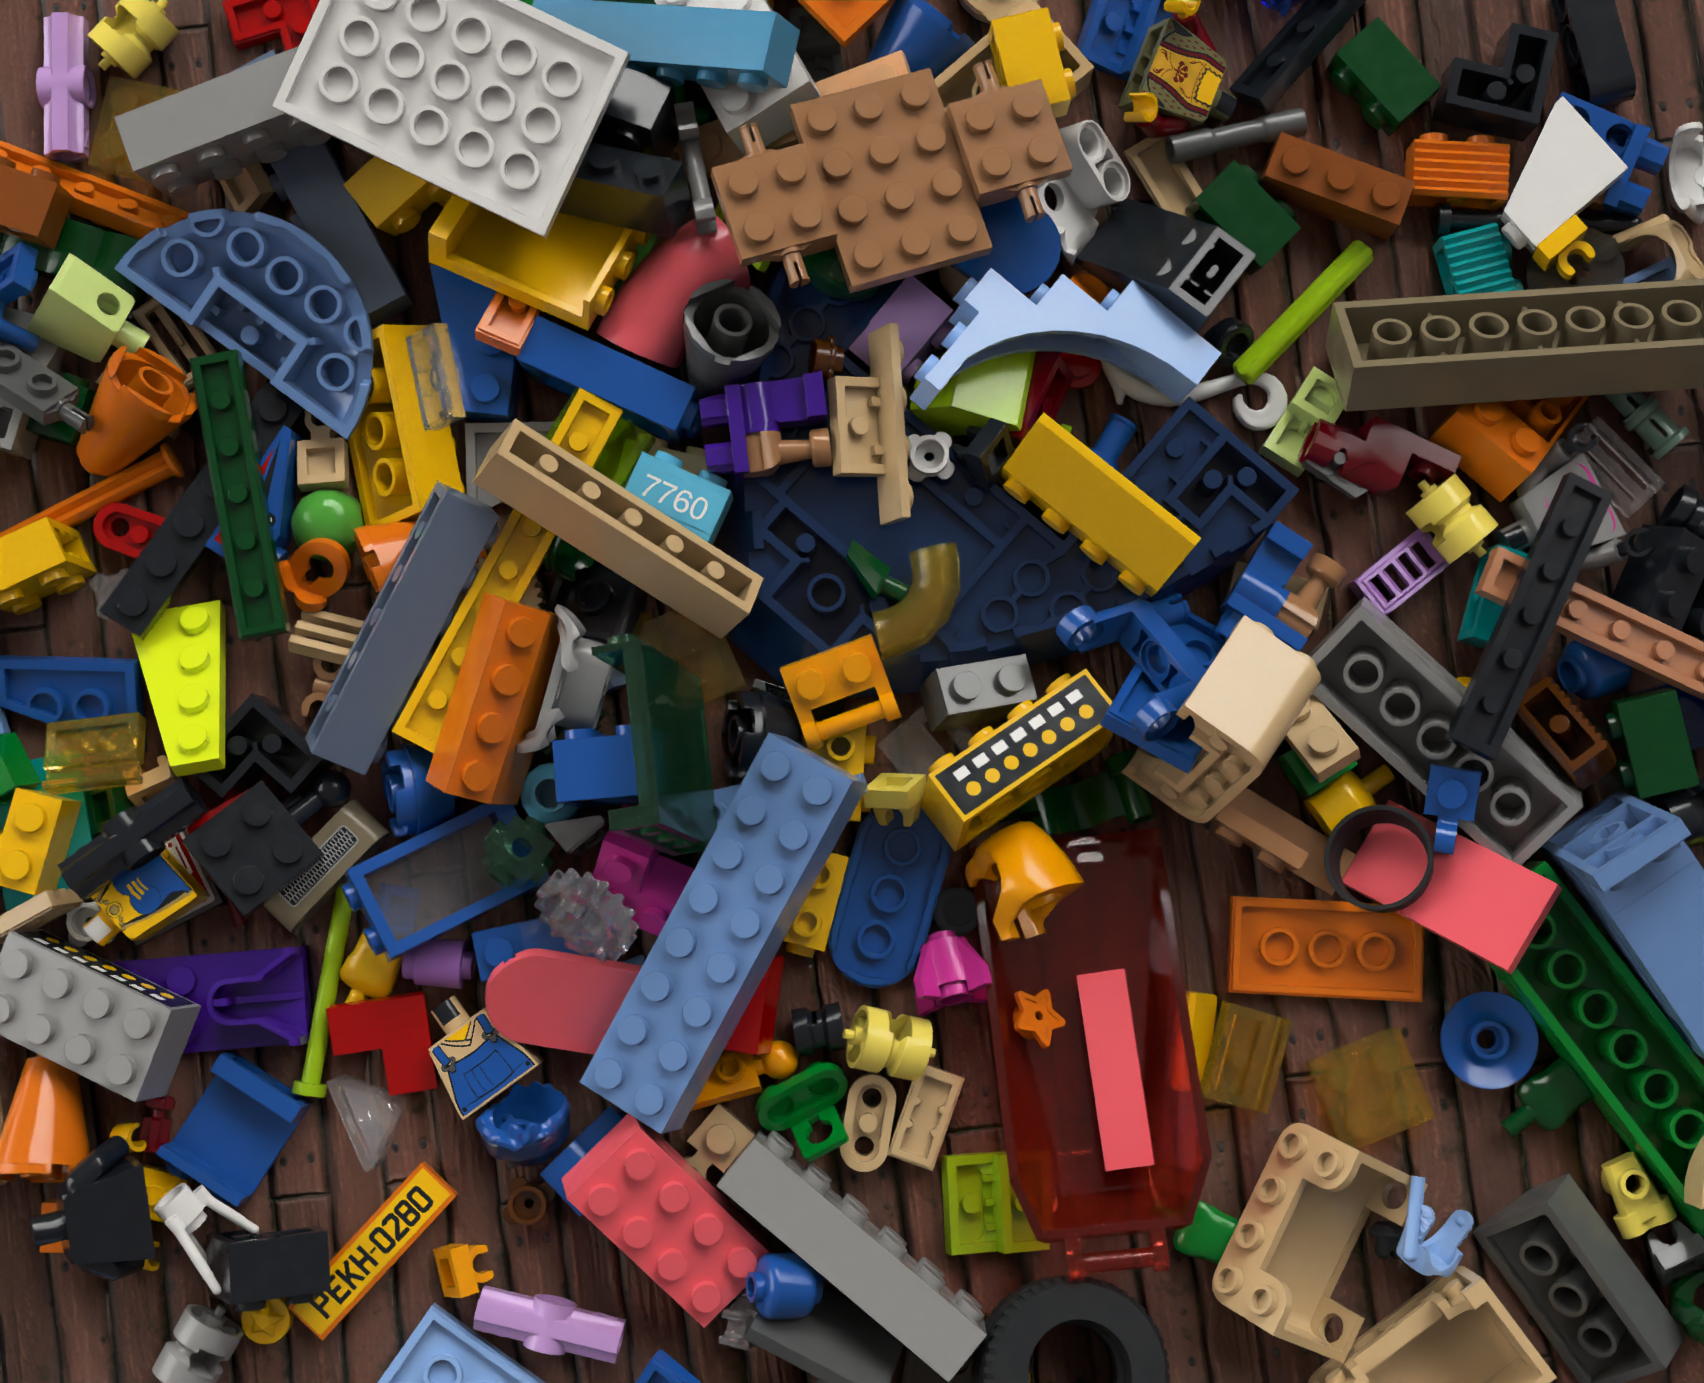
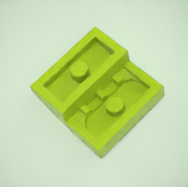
(983, 1207)

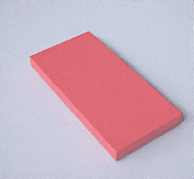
(1472, 896)

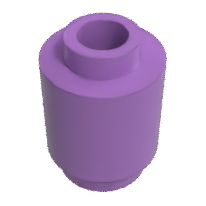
(440, 964)

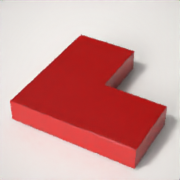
(267, 20)
(397, 1027)

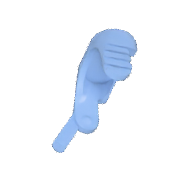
(1440, 1252)

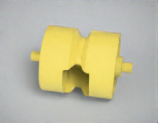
(133, 35)
(1452, 518)
(897, 1044)

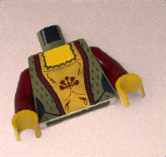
(1176, 76)

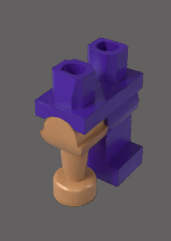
(755, 422)

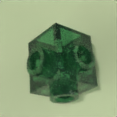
(507, 867)

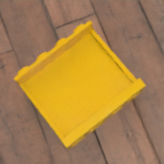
(560, 275)

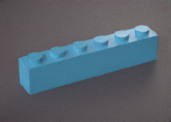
(689, 41)

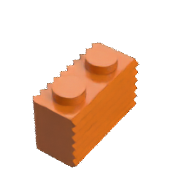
(1458, 172)

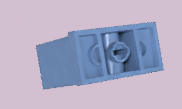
(1646, 897)

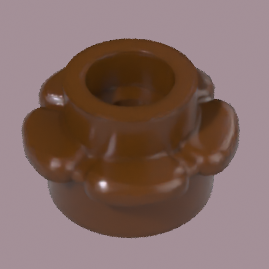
(826, 357)

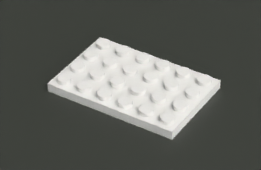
(459, 94)

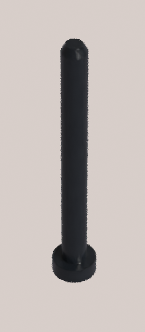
(1445, 219)

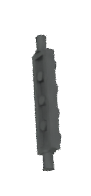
(39, 390)

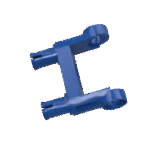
(1141, 630)

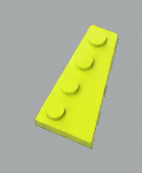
(187, 684)

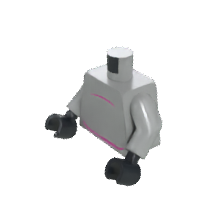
(1538, 491)

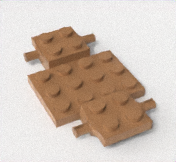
(891, 177)

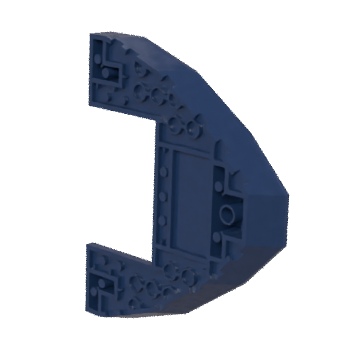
(1012, 567)

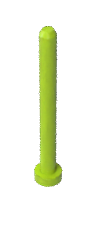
(310, 1083)

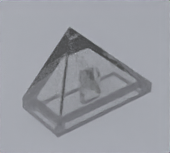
(368, 1117)

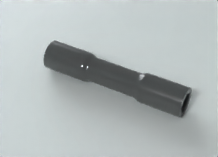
(1207, 141)

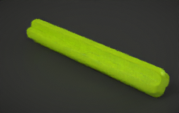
(1303, 312)

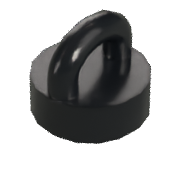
(1230, 338)

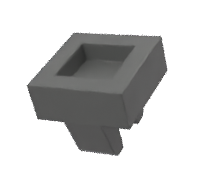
(1679, 1259)

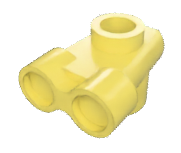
(1639, 1206)

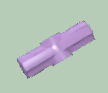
(66, 87)
(549, 1324)

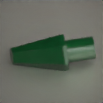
(874, 574)

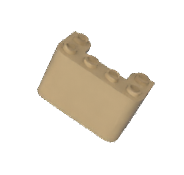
(1239, 720)
(1442, 1335)

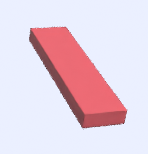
(1115, 1070)

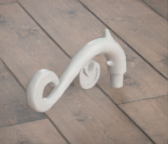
(1127, 384)

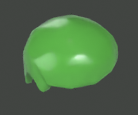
(327, 515)

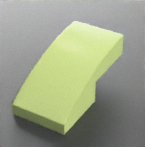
(1314, 400)

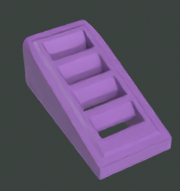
(1362, 584)

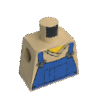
(476, 1057)

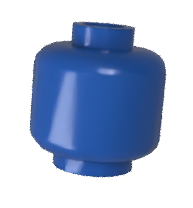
(1590, 672)
(784, 1286)

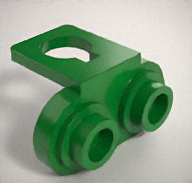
(802, 1102)

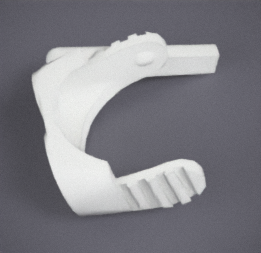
(1686, 171)

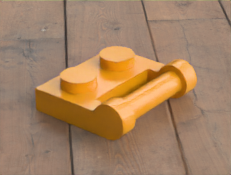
(834, 676)

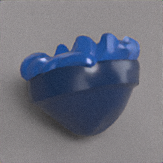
(526, 1124)

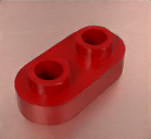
(141, 528)

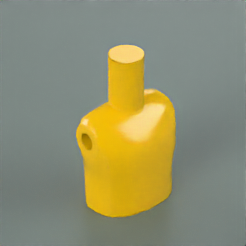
(1346, 796)
(368, 973)

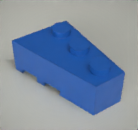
(487, 375)

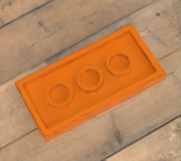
(1323, 950)

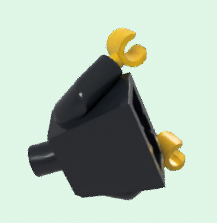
(103, 1211)

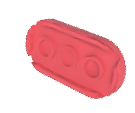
(557, 998)

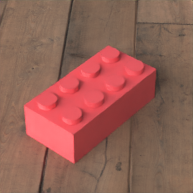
(666, 1218)

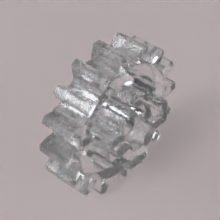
(586, 915)

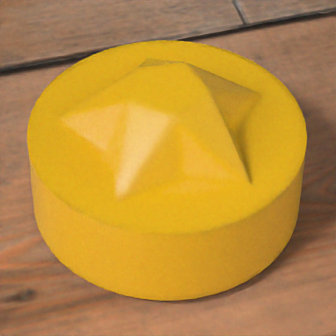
(268, 1324)

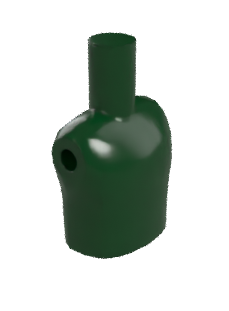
(1548, 1099)

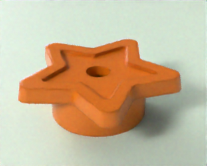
(1026, 1021)

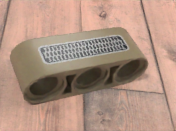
(345, 842)

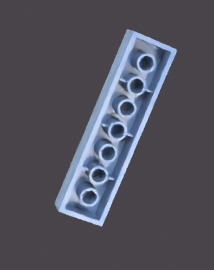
(723, 933)

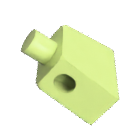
(86, 313)

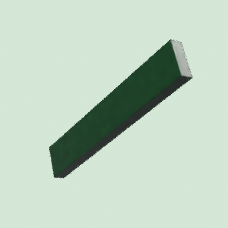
(240, 495)

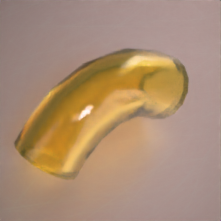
(925, 606)

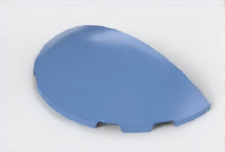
(270, 297)

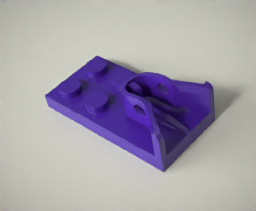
(243, 995)

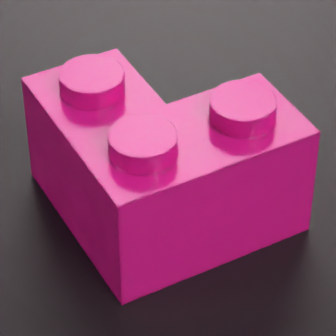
(643, 877)

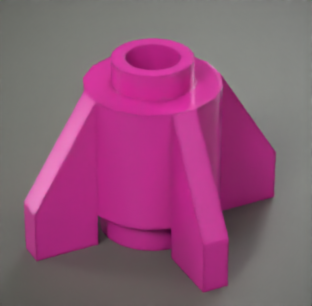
(949, 973)

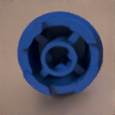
(413, 799)

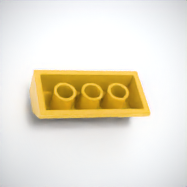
(390, 450)
(1097, 507)

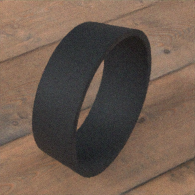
(1354, 823)

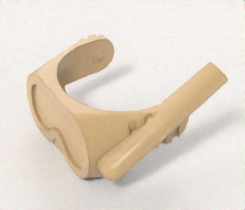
(1687, 263)

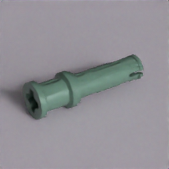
(1639, 420)

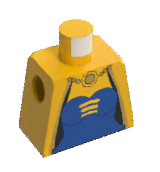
(145, 900)

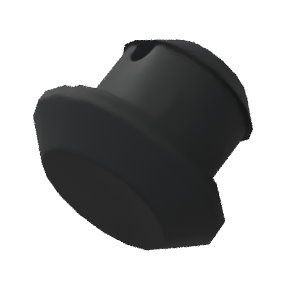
(1386, 1238)

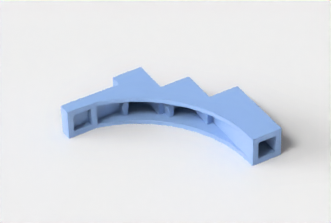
(1123, 330)

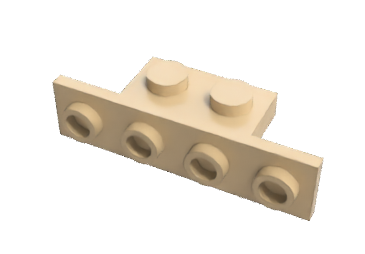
(870, 425)

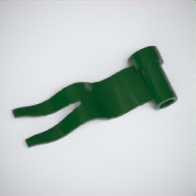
(1090, 801)

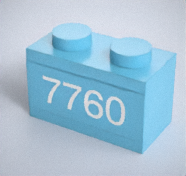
(689, 499)

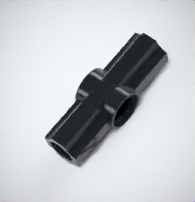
(132, 838)

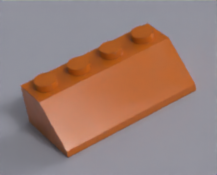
(495, 702)

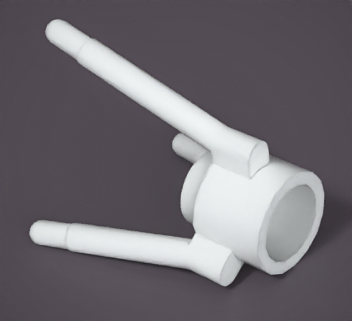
(184, 1213)

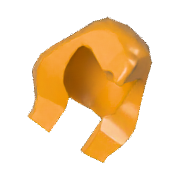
(1032, 876)

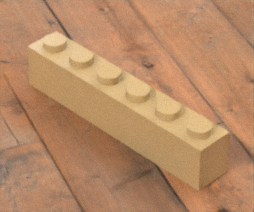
(618, 529)

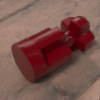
(157, 1128)

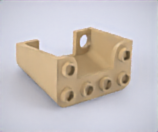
(1301, 1236)

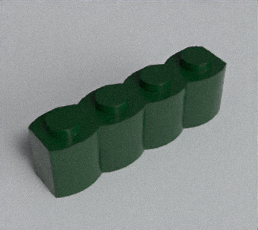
(90, 244)

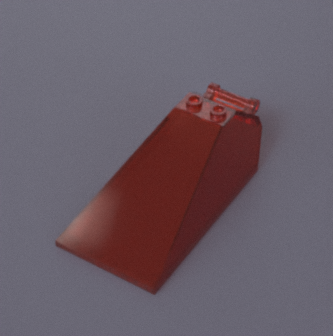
(1047, 1094)

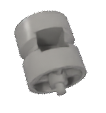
(201, 1342)

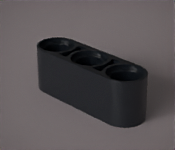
(1595, 50)

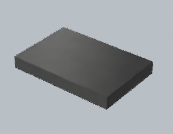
(832, 1342)

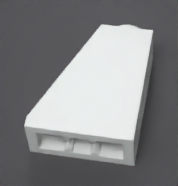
(1560, 178)

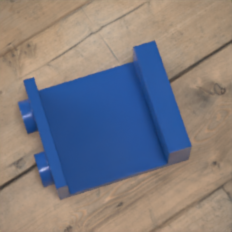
(235, 1130)

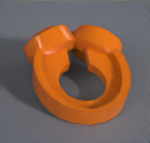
(313, 595)

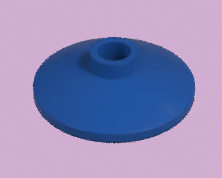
(1512, 1044)

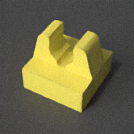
(898, 792)

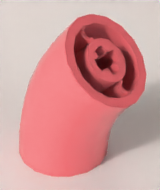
(652, 300)

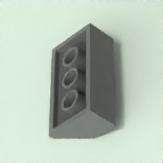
(1580, 1285)

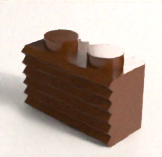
(1565, 733)

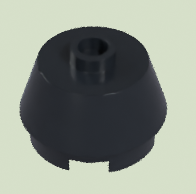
(750, 721)

